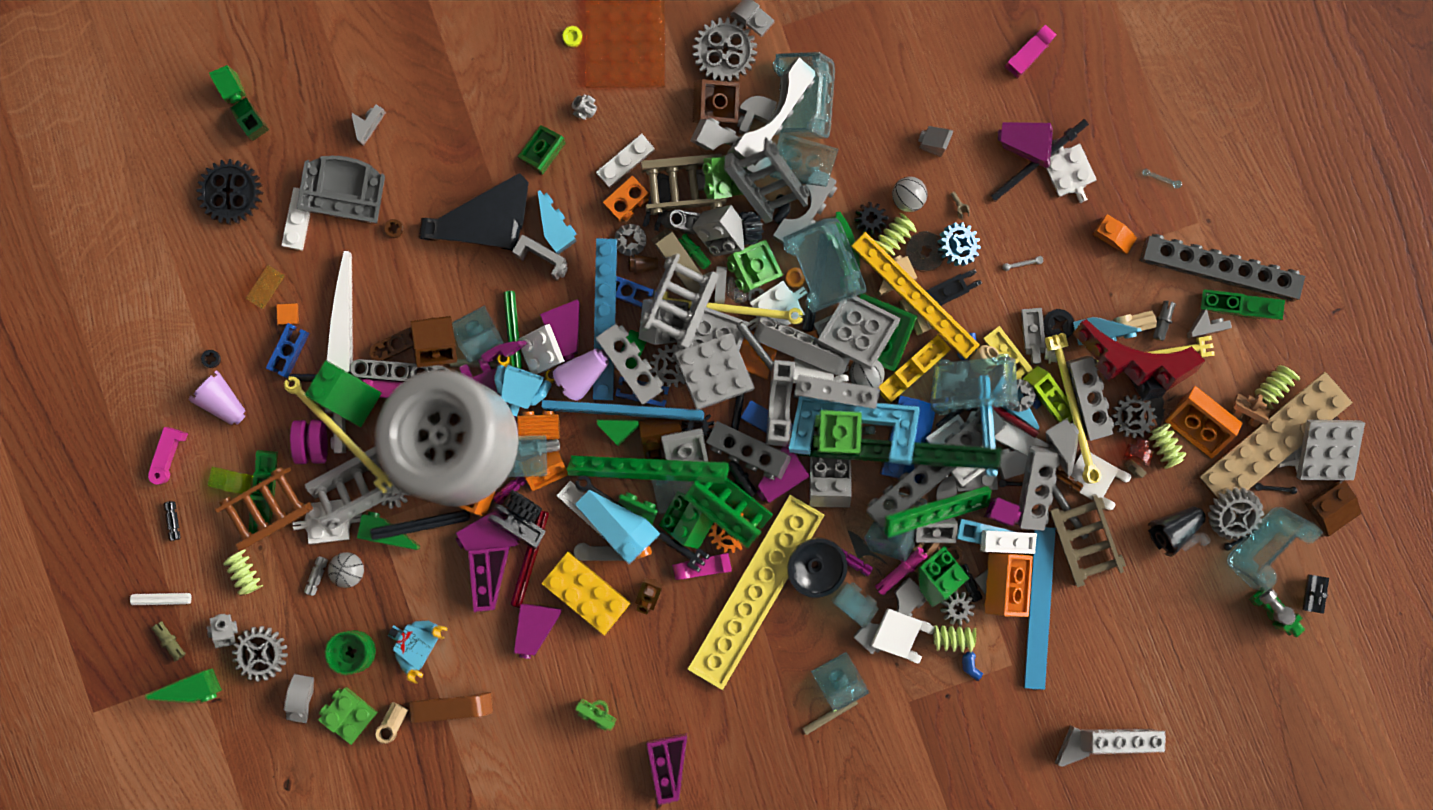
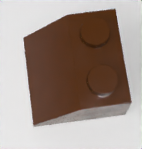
(716, 100)
(1334, 506)

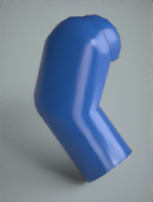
(968, 666)

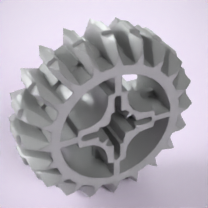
(1246, 507)
(253, 648)

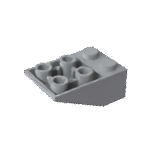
(830, 482)

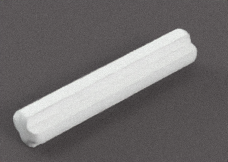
(160, 599)

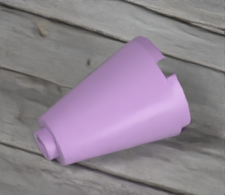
(581, 373)
(219, 400)

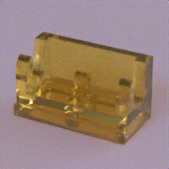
(265, 287)

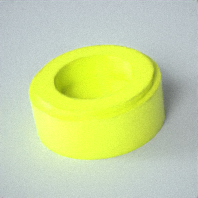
(572, 36)

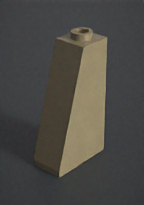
(668, 245)

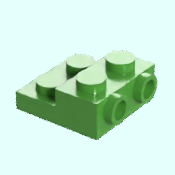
(717, 181)
(754, 266)
(838, 432)
(347, 715)

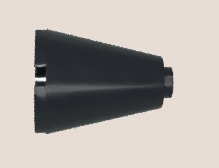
(1176, 529)

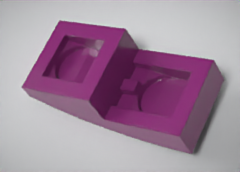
(506, 349)

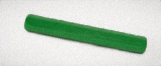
(512, 325)

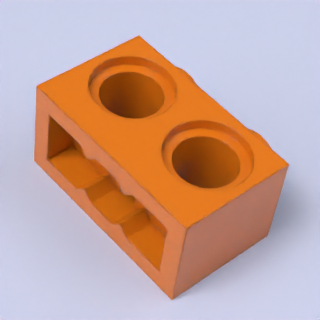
(621, 195)

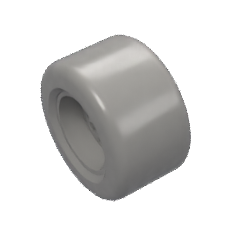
(411, 427)

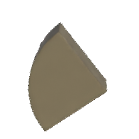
(1135, 469)

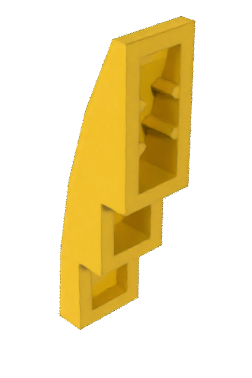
(913, 369)

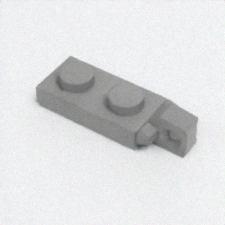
(1033, 333)

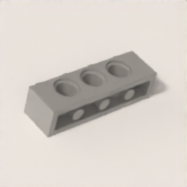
(607, 341)
(1104, 425)
(1036, 459)
(1122, 740)

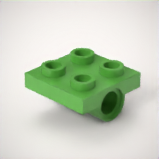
(602, 718)

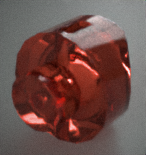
(1139, 450)

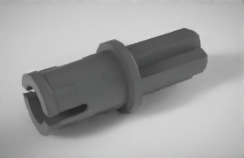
(1163, 321)

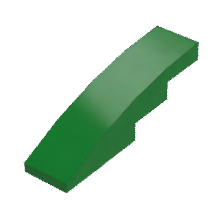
(265, 464)

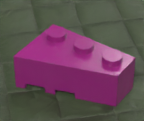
(486, 573)
(667, 766)

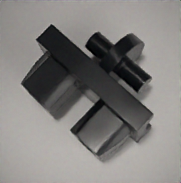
(1315, 593)

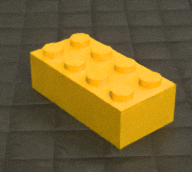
(586, 593)

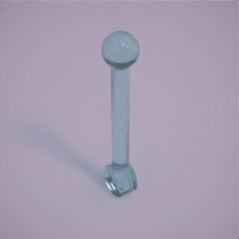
(1177, 184)

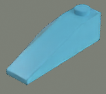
(619, 526)

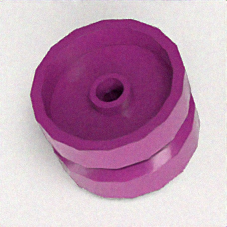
(309, 441)

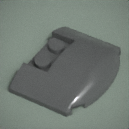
(341, 188)

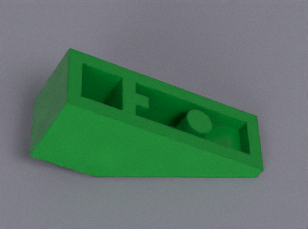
(374, 520)

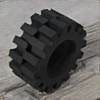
(522, 506)

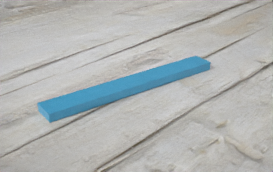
(623, 410)
(1039, 610)

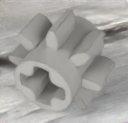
(584, 106)

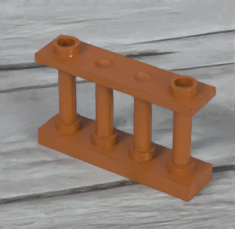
(264, 528)

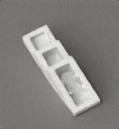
(1013, 437)

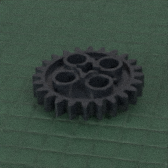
(211, 192)

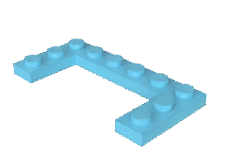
(901, 416)

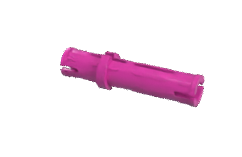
(901, 571)

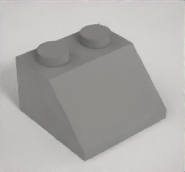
(1064, 440)

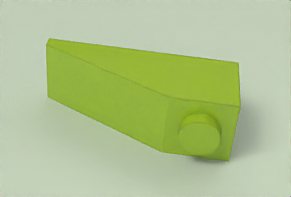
(1049, 394)

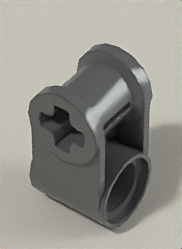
(683, 221)

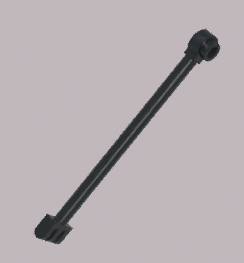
(693, 557)

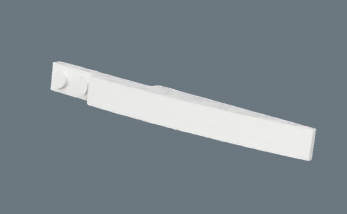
(341, 335)

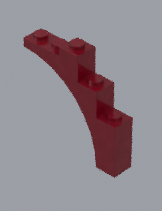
(1138, 365)

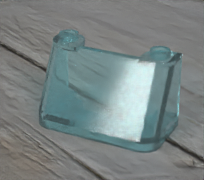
(814, 112)
(826, 263)
(974, 384)
(1257, 551)

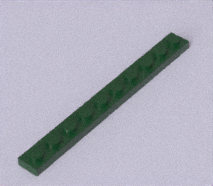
(923, 454)

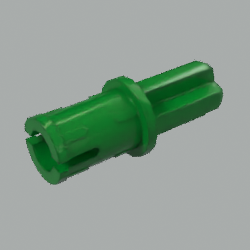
(694, 251)

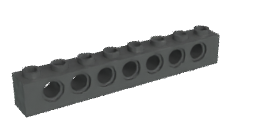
(1292, 279)
(968, 429)

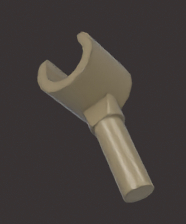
(961, 207)

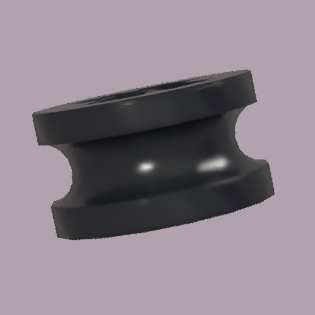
(208, 353)

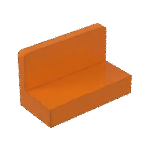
(555, 471)

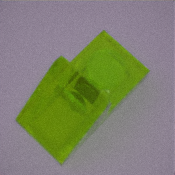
(229, 480)

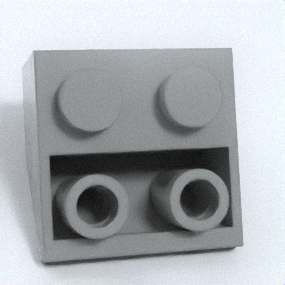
(720, 230)
(655, 335)

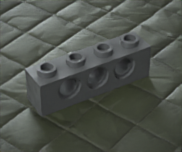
(778, 460)

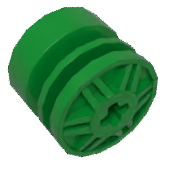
(339, 649)

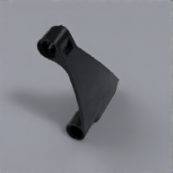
(486, 220)

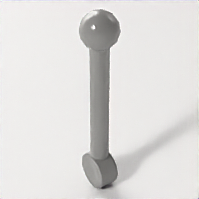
(1038, 260)

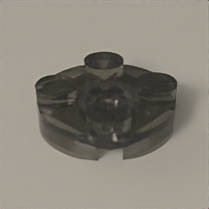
(914, 247)

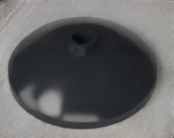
(825, 576)

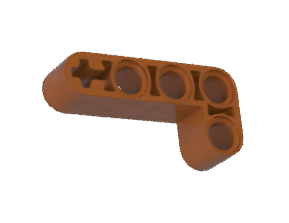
(451, 708)

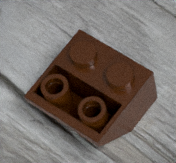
(433, 341)
(652, 433)

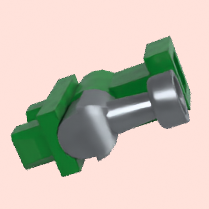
(1282, 616)

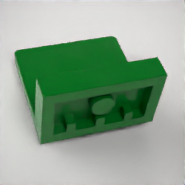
(645, 510)

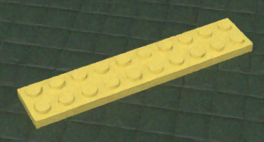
(754, 593)

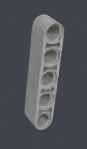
(799, 345)
(391, 369)

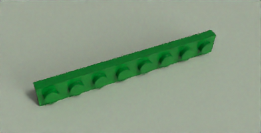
(648, 469)

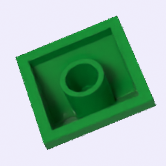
(542, 149)
(618, 430)

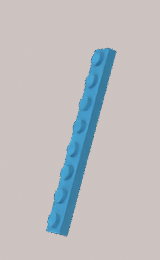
(605, 309)

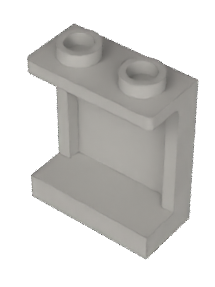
(526, 244)

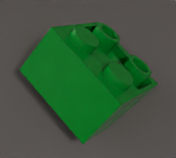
(685, 522)
(940, 577)

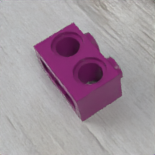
(1003, 512)

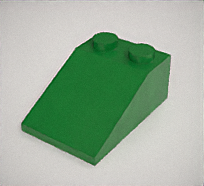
(343, 393)
(194, 688)

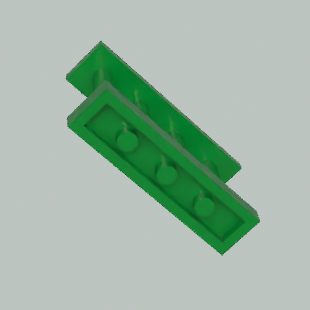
(724, 515)

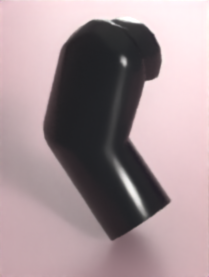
(783, 211)

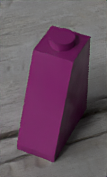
(1028, 140)
(565, 327)
(793, 475)
(485, 535)
(533, 628)

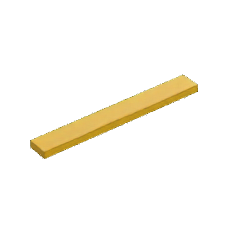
(915, 295)

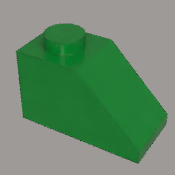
(228, 84)

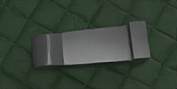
(596, 553)

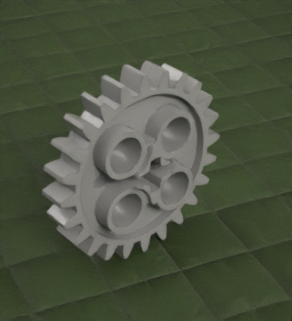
(726, 32)

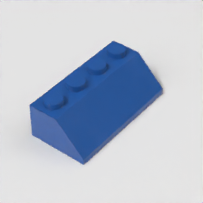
(924, 428)

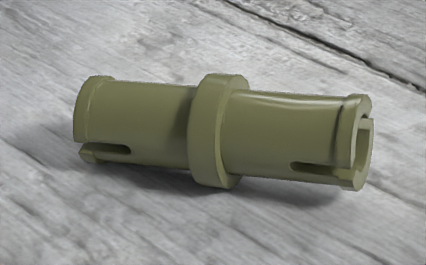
(168, 641)

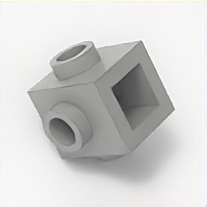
(222, 630)

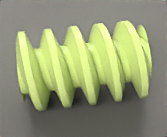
(896, 234)
(1275, 384)
(1167, 445)
(242, 573)
(954, 638)

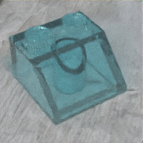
(476, 334)
(855, 604)
(840, 682)

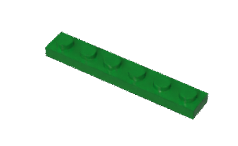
(937, 511)

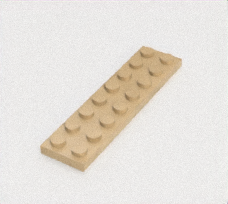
(1277, 439)

